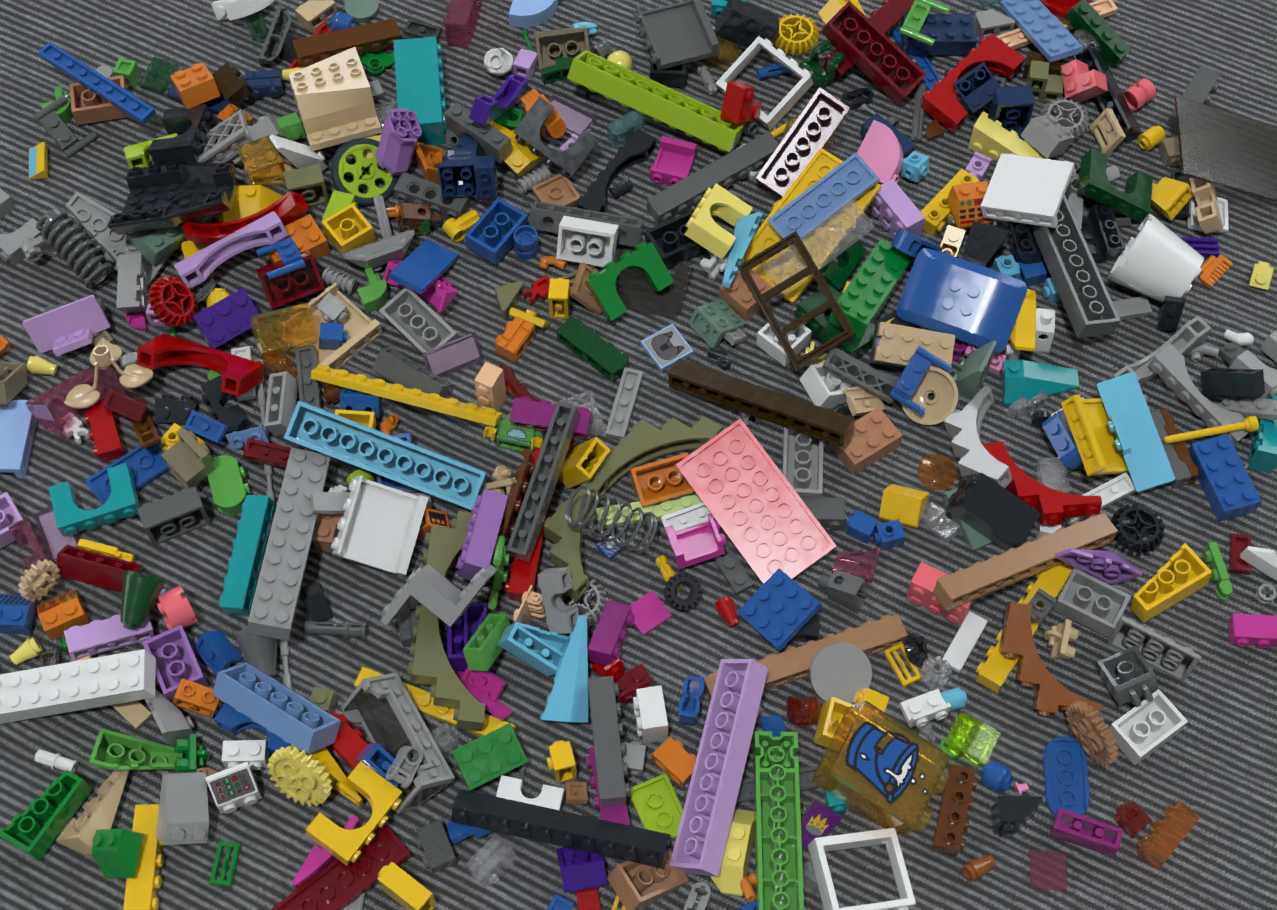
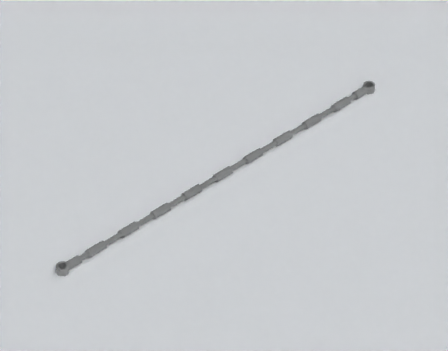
(284, 650)

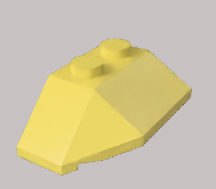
(736, 853)

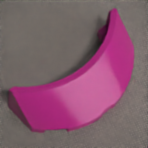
(438, 294)

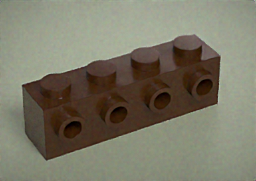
(953, 811)

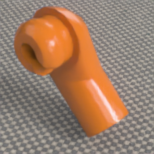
(546, 260)
(389, 424)
(747, 885)

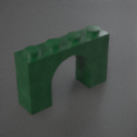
(1095, 185)
(824, 331)

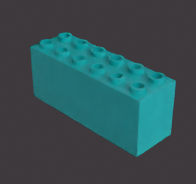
(421, 85)

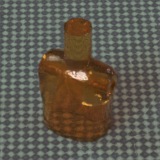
(279, 363)

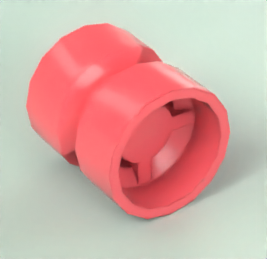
(1139, 94)

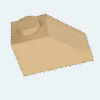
(315, 12)

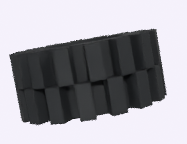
(670, 591)

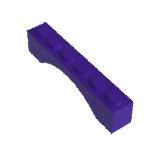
(487, 109)

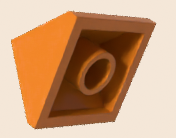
(428, 158)

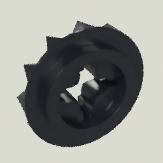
(916, 649)

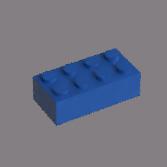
(1224, 478)

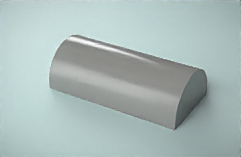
(417, 321)

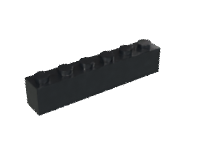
(1113, 97)

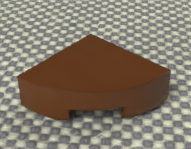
(933, 131)

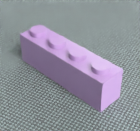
(104, 636)

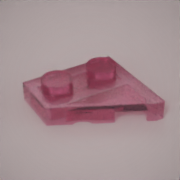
(858, 563)

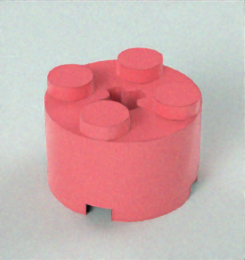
(176, 608)

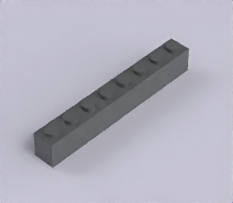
(723, 171)
(543, 481)

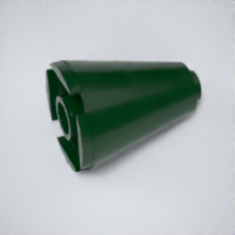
(138, 598)

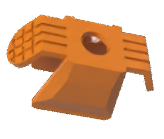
(554, 124)

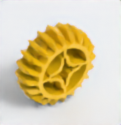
(796, 34)

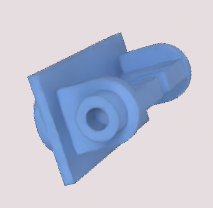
(238, 439)

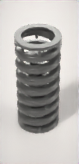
(62, 227)

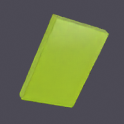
(657, 805)

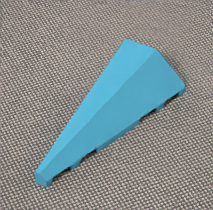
(744, 232)
(570, 691)

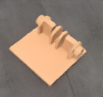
(530, 607)

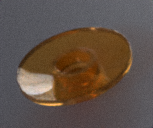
(937, 479)

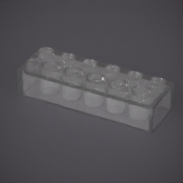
(822, 241)

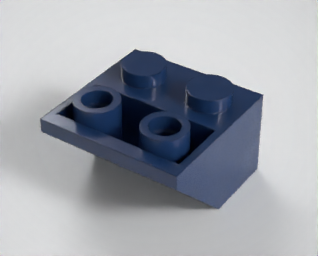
(977, 87)

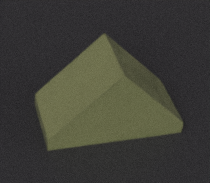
(508, 297)

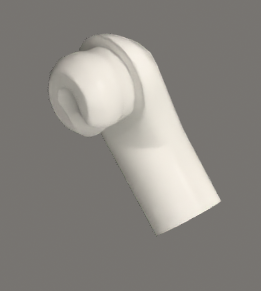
(1239, 338)

